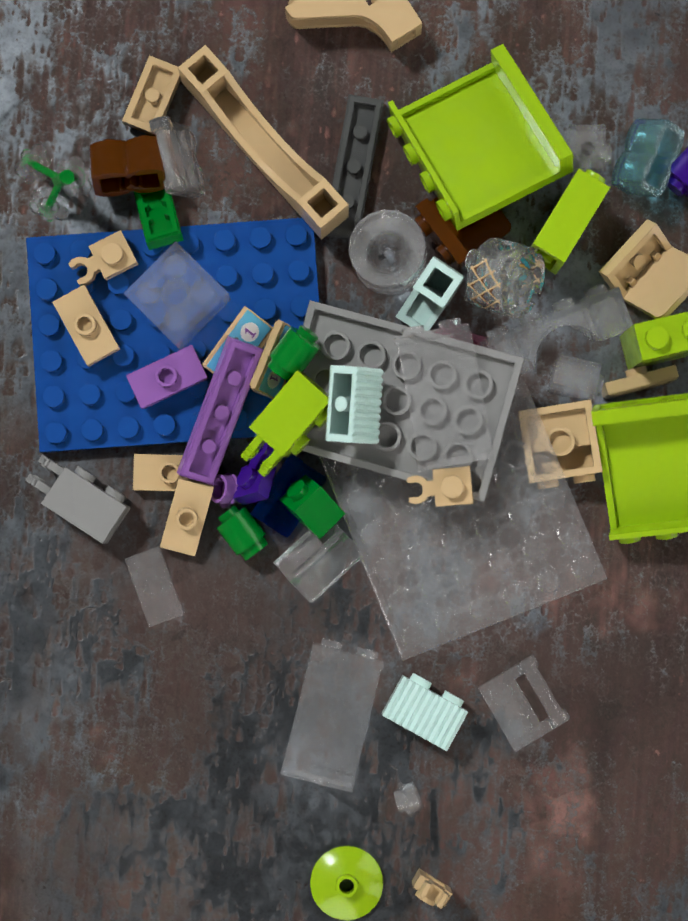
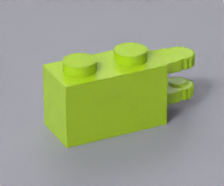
(288, 421)

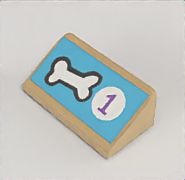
(245, 327)
(264, 379)

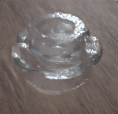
(408, 798)

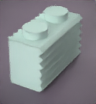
(354, 404)
(424, 711)

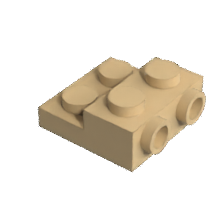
(573, 439)

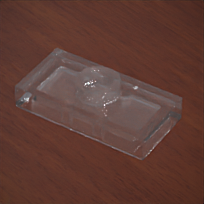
(154, 586)

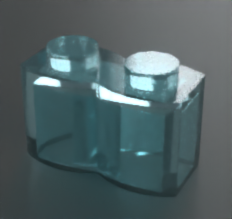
(647, 157)

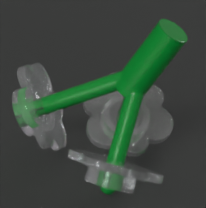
(71, 177)

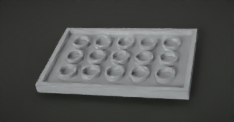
(368, 342)

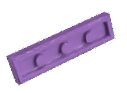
(220, 411)

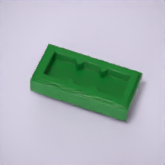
(158, 218)

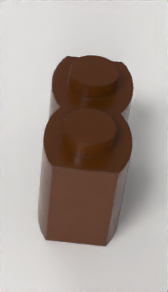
(126, 166)

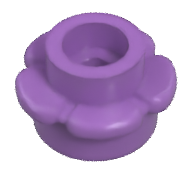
(224, 489)

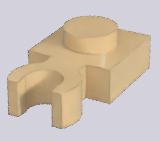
(109, 257)
(448, 486)
(431, 889)

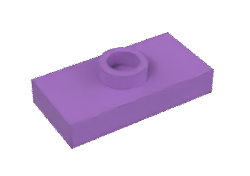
(167, 377)

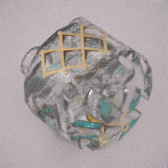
(504, 277)

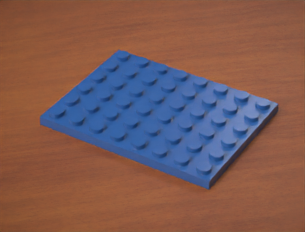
(93, 407)

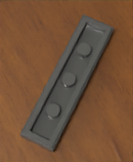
(356, 158)

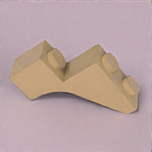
(389, 19)

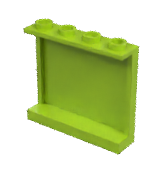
(482, 141)
(644, 466)

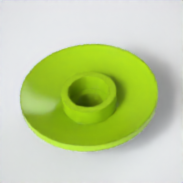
(350, 864)

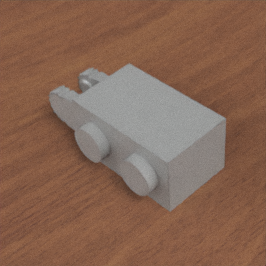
(82, 501)

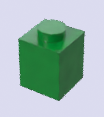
(312, 506)

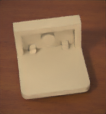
(649, 272)

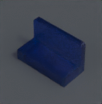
(272, 510)

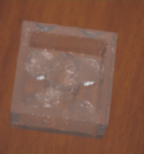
(177, 295)

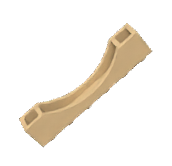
(232, 109)

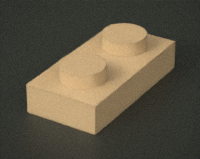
(152, 94)

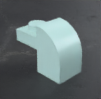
(430, 294)

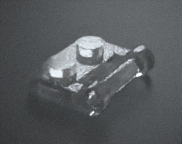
(178, 158)
(513, 709)

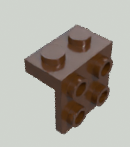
(454, 244)

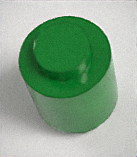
(294, 352)
(241, 532)

